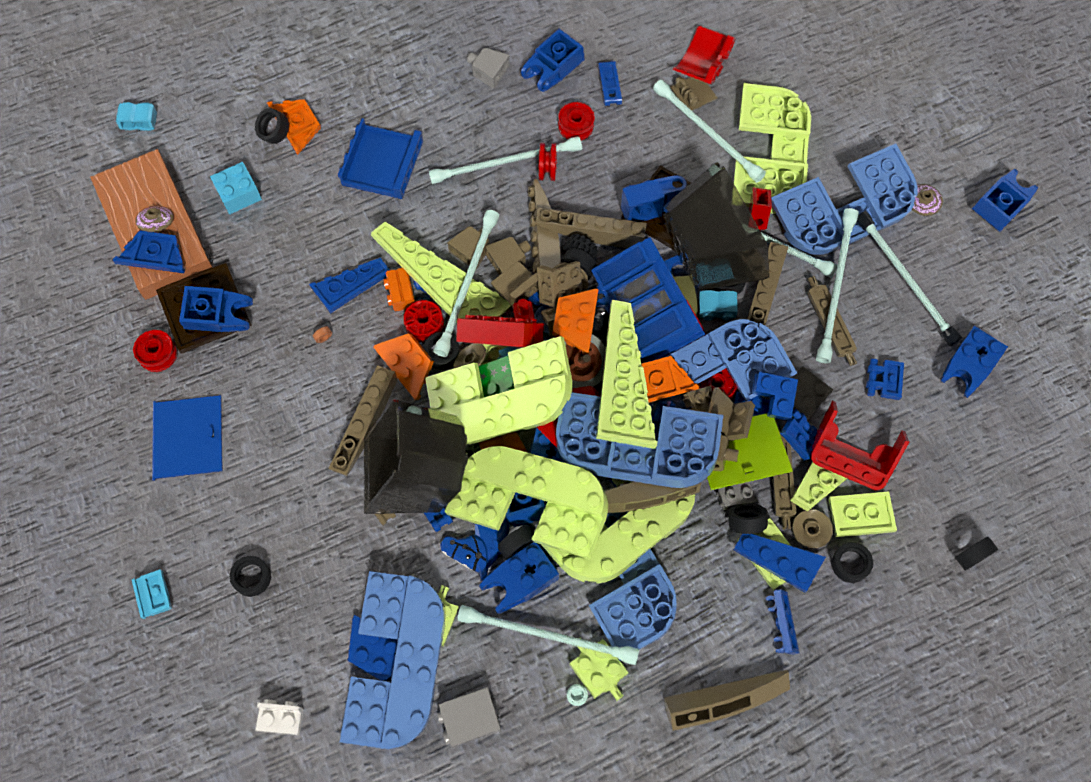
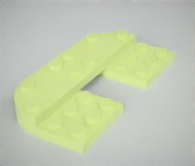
(789, 120)
(540, 392)
(573, 496)
(625, 540)

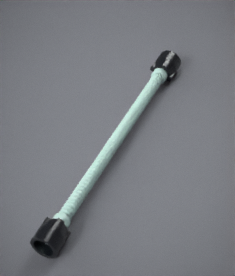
(949, 333)

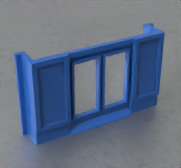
(658, 306)

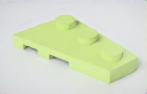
(815, 486)

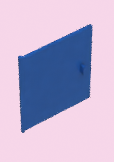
(185, 437)

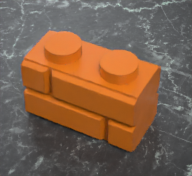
(400, 289)

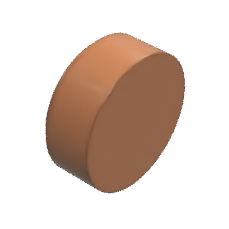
(322, 334)

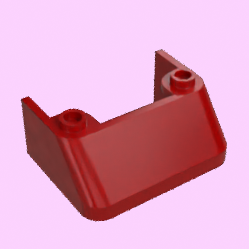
(852, 463)

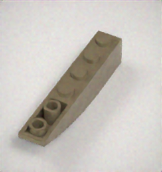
(596, 228)
(545, 242)
(766, 288)
(363, 420)
(642, 496)
(724, 700)

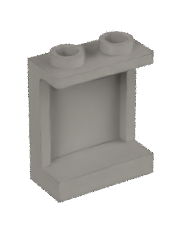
(468, 718)

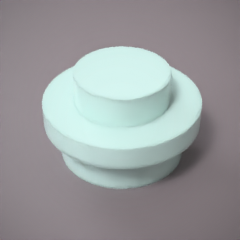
(577, 695)

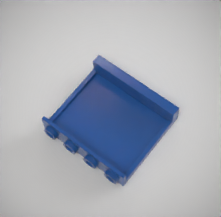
(380, 160)

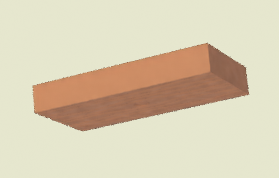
(141, 185)

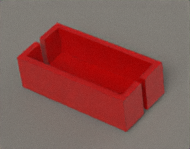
(499, 330)

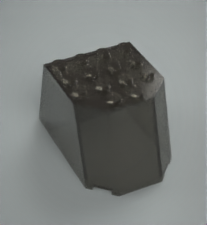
(716, 232)
(413, 460)

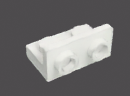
(279, 718)

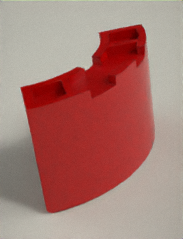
(706, 55)

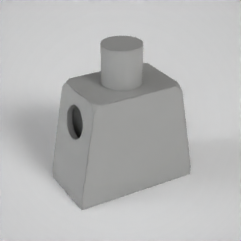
(489, 66)

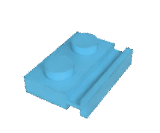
(151, 594)

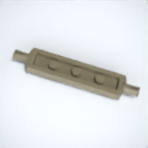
(841, 338)
(784, 490)

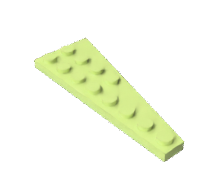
(438, 276)
(624, 399)

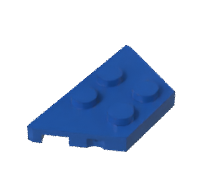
(152, 252)
(372, 653)

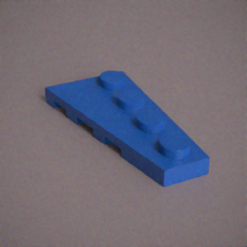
(343, 288)
(784, 561)

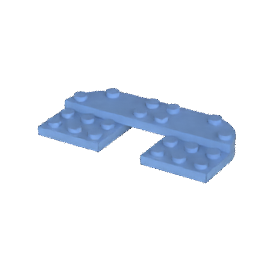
(815, 223)
(738, 346)
(683, 454)
(641, 607)
(399, 710)

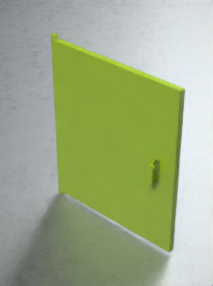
(759, 453)

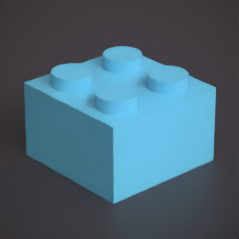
(236, 188)

